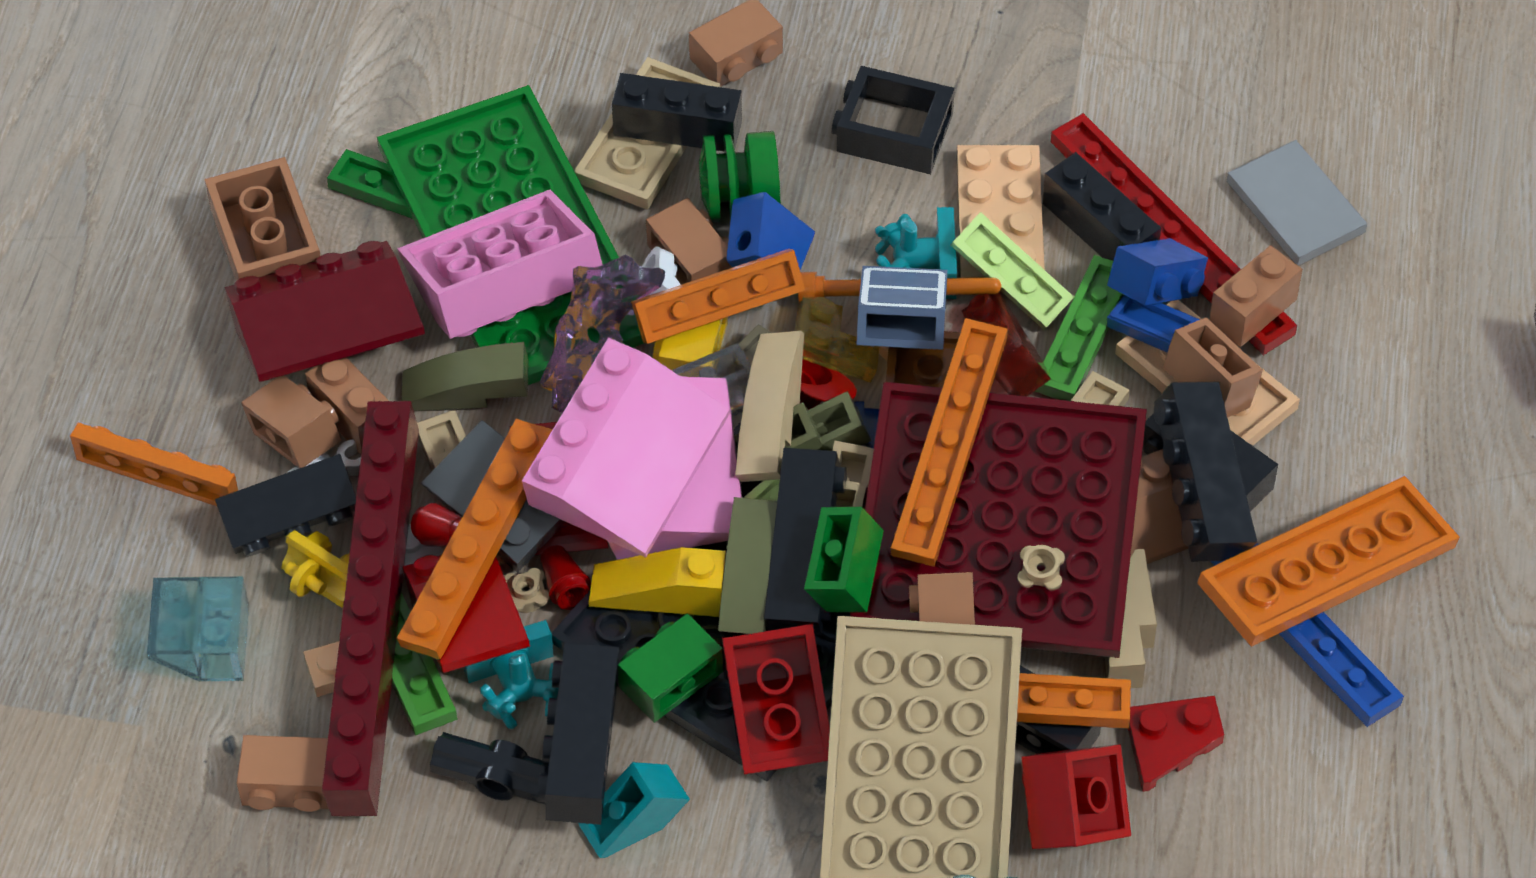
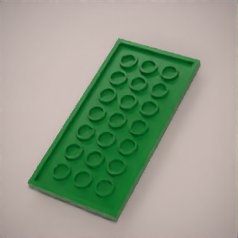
(483, 162)

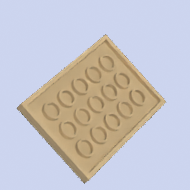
(921, 750)

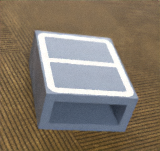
(902, 307)

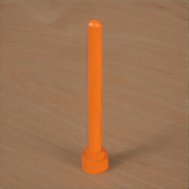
(820, 287)

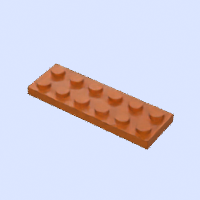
(1327, 560)

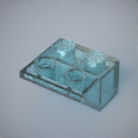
(199, 626)

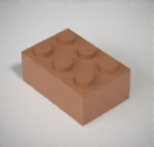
(261, 219)

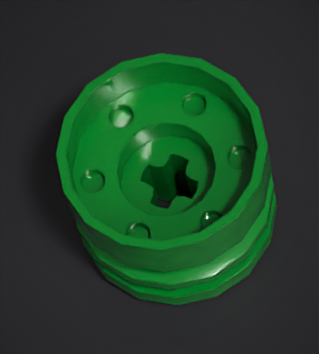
(738, 174)

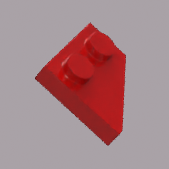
(1172, 735)

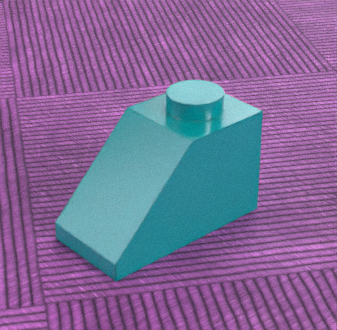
(636, 807)

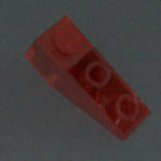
(1020, 365)

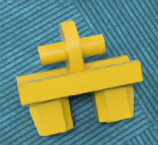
(314, 567)

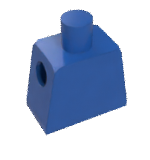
(763, 228)

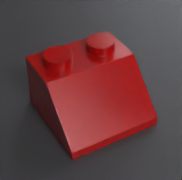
(1076, 797)

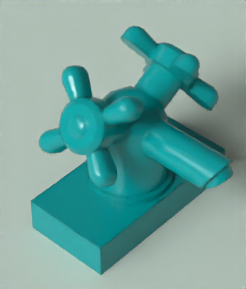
(920, 252)
(516, 675)

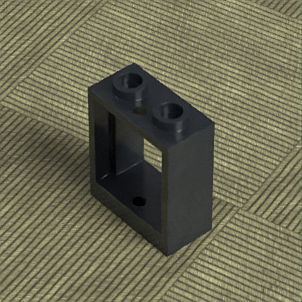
(887, 145)

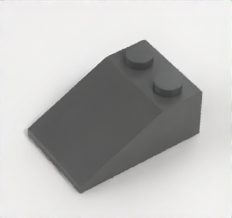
(458, 479)

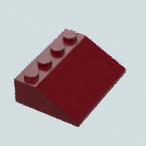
(323, 310)

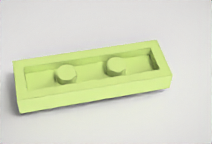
(1019, 274)

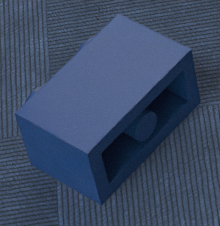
(1157, 271)

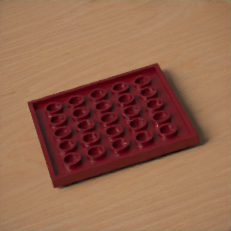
(1033, 478)

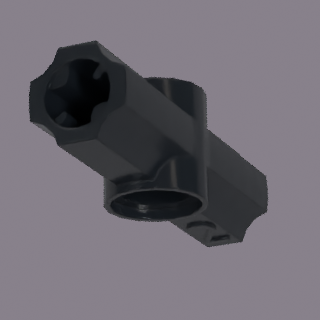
(495, 769)

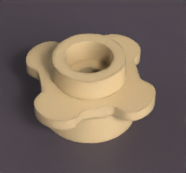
(1041, 555)
(528, 600)

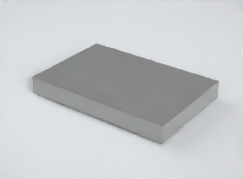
(1296, 202)

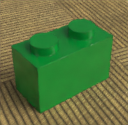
(844, 559)
(670, 667)

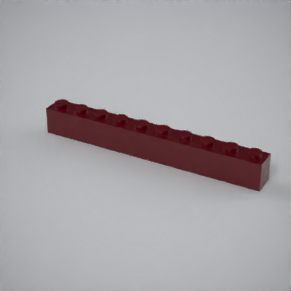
(371, 610)

